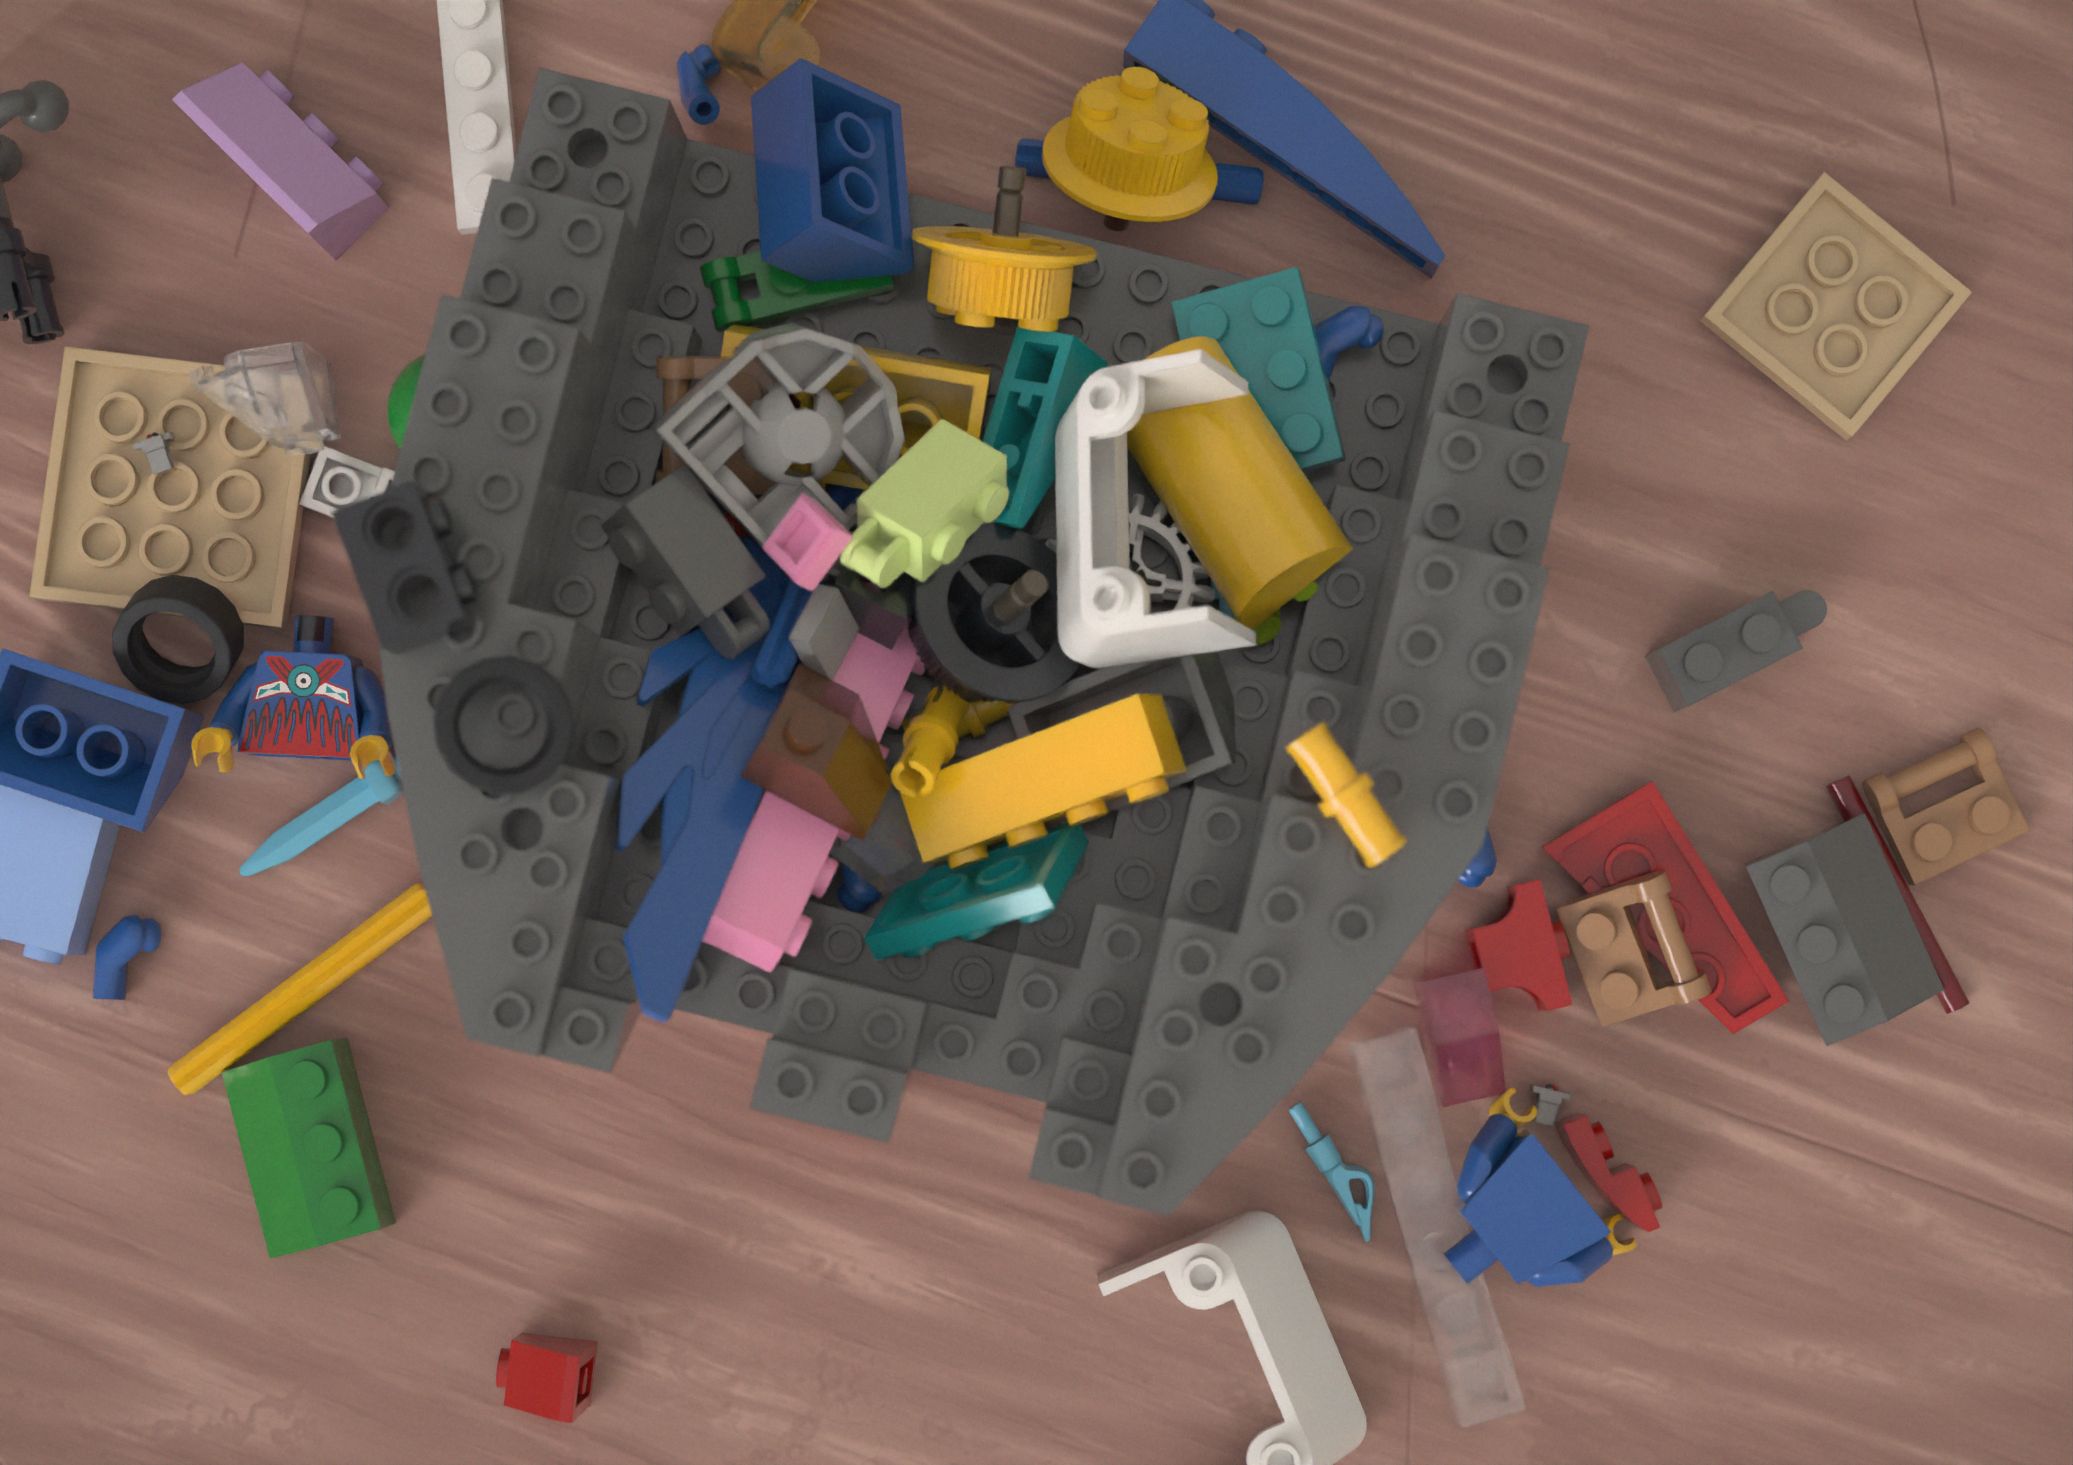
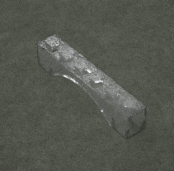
(1424, 1198)

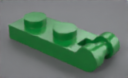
(780, 291)

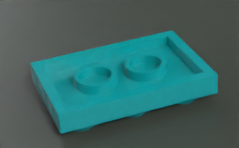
(1275, 347)
(976, 898)

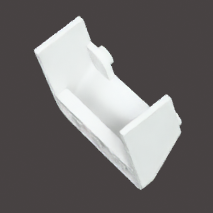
(1099, 599)
(1259, 1268)

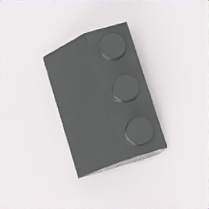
(1193, 694)
(1844, 929)

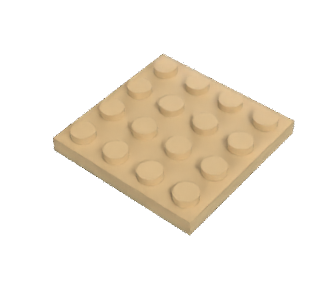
(115, 525)

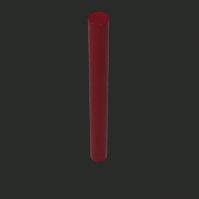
(1850, 805)

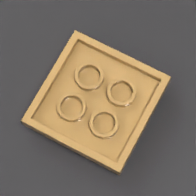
(1835, 306)

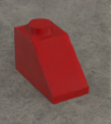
(547, 1375)

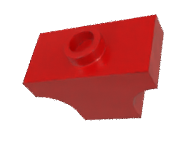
(1524, 948)

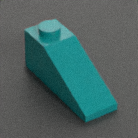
(1033, 395)

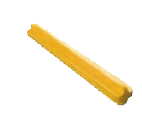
(301, 990)

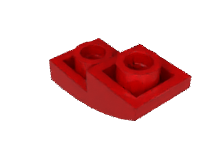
(1620, 1186)

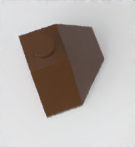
(822, 754)

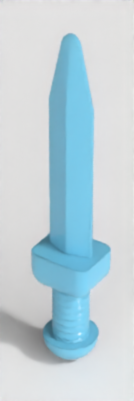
(326, 817)

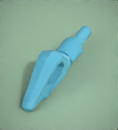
(1329, 1161)

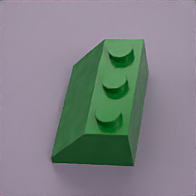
(308, 1147)

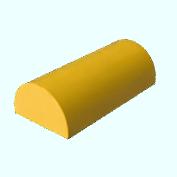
(1237, 496)

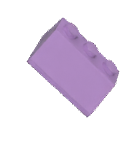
(286, 155)

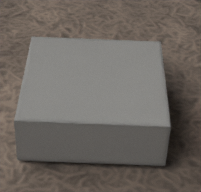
(824, 631)

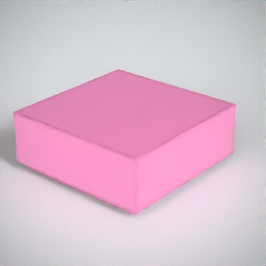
(807, 542)

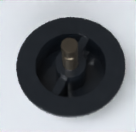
(993, 619)

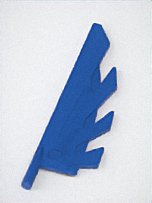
(705, 798)

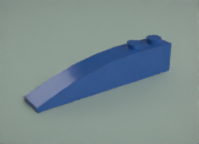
(1279, 123)

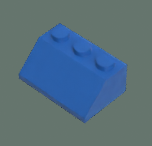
(830, 177)
(90, 742)

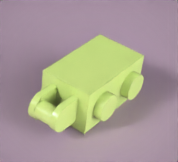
(927, 506)

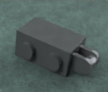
(690, 562)
(1734, 646)

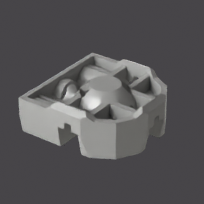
(771, 434)

